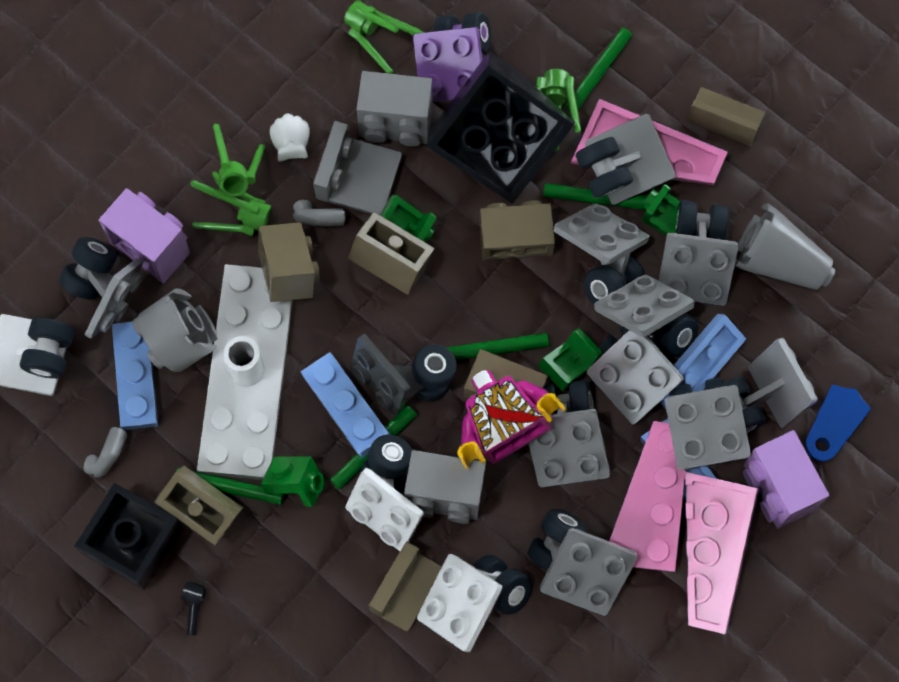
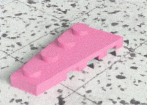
(690, 158)
(653, 505)
(717, 536)

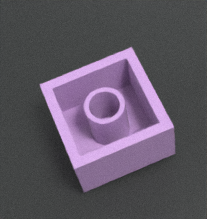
(145, 234)
(784, 480)

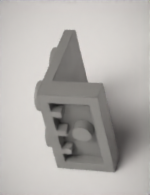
(355, 172)

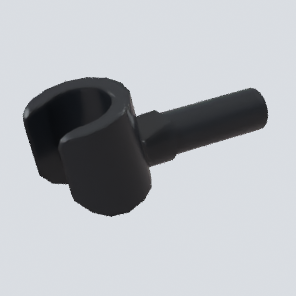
(195, 595)

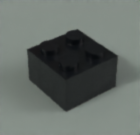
(129, 536)

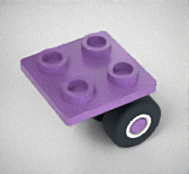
(451, 52)

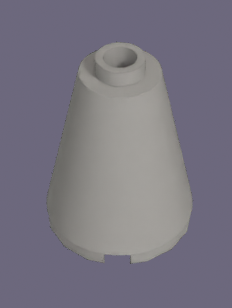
(783, 252)

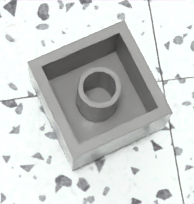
(394, 108)
(444, 486)

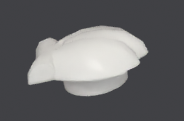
(290, 137)

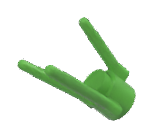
(366, 20)
(559, 86)
(232, 176)
(252, 211)

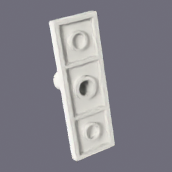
(244, 399)

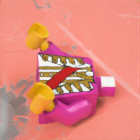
(504, 417)

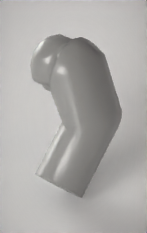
(317, 217)
(110, 452)

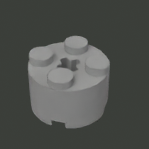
(176, 331)

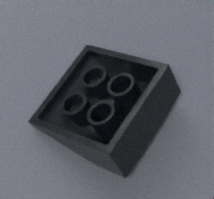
(499, 128)

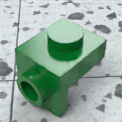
(661, 211)
(409, 218)
(570, 359)
(294, 476)

